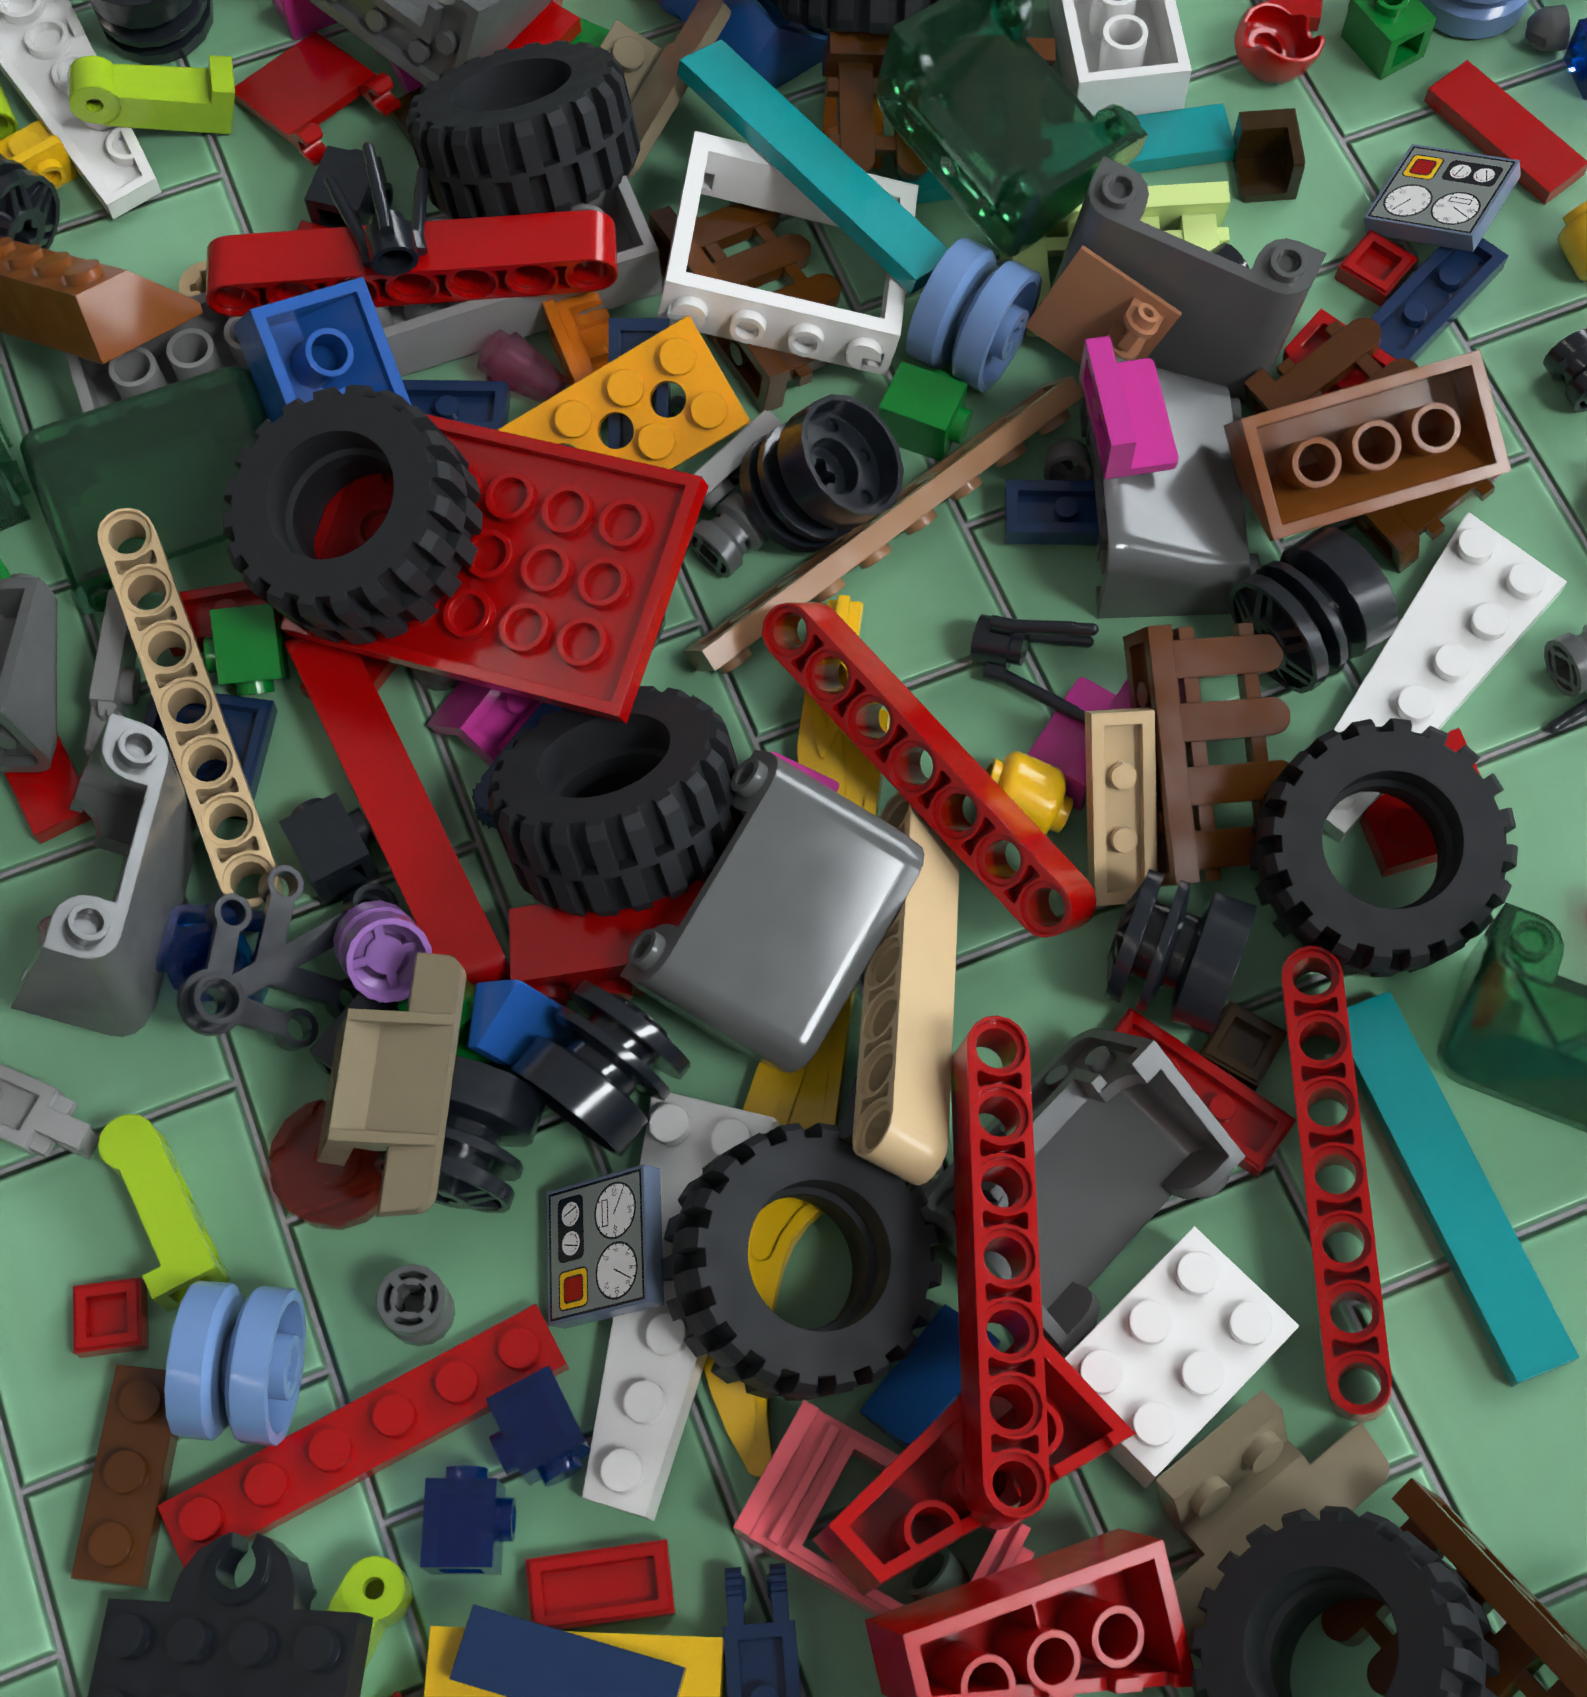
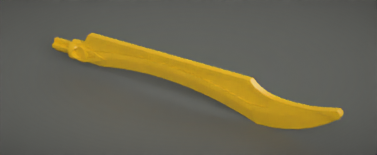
(806, 1094)

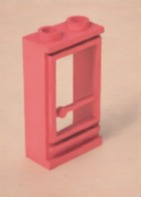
(798, 1487)

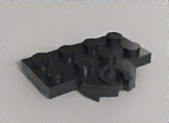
(230, 1637)

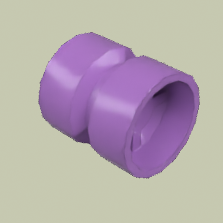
(378, 949)

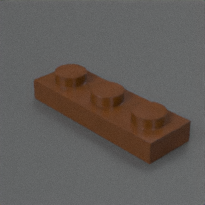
(127, 1483)

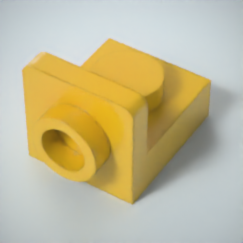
(40, 152)

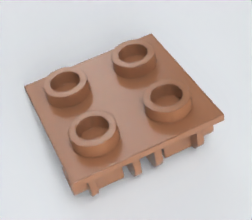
(1097, 302)

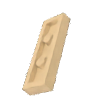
(1120, 801)

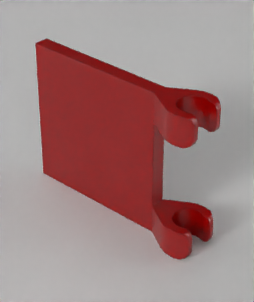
(309, 87)

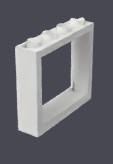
(762, 317)

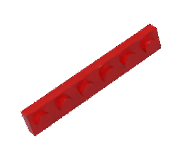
(361, 1436)

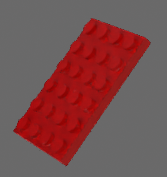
(563, 575)

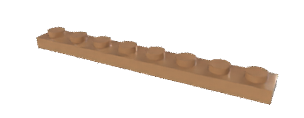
(867, 544)

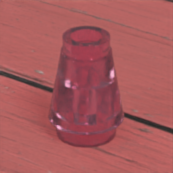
(521, 366)

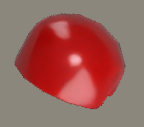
(1276, 43)

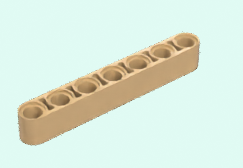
(181, 685)
(910, 1017)

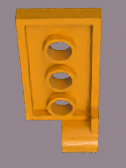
(627, 388)

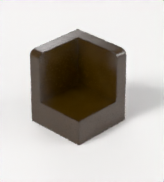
(1268, 155)

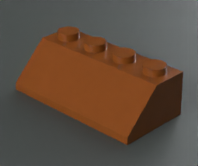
(83, 303)
(1369, 446)

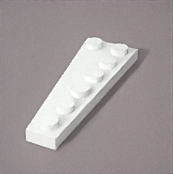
(35, 53)
(1449, 640)
(648, 1366)

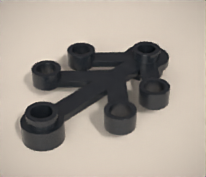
(272, 966)

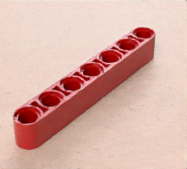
(463, 262)
(953, 774)
(398, 809)
(1343, 1212)
(989, 1299)

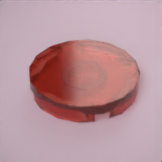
(317, 1191)

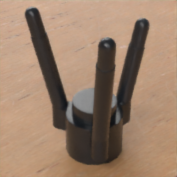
(389, 241)
(1005, 641)

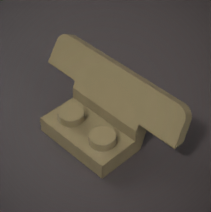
(652, 71)
(396, 1083)
(1252, 1477)

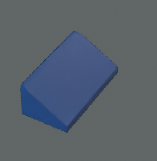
(509, 1018)
(922, 1383)

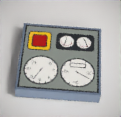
(1442, 197)
(604, 1247)

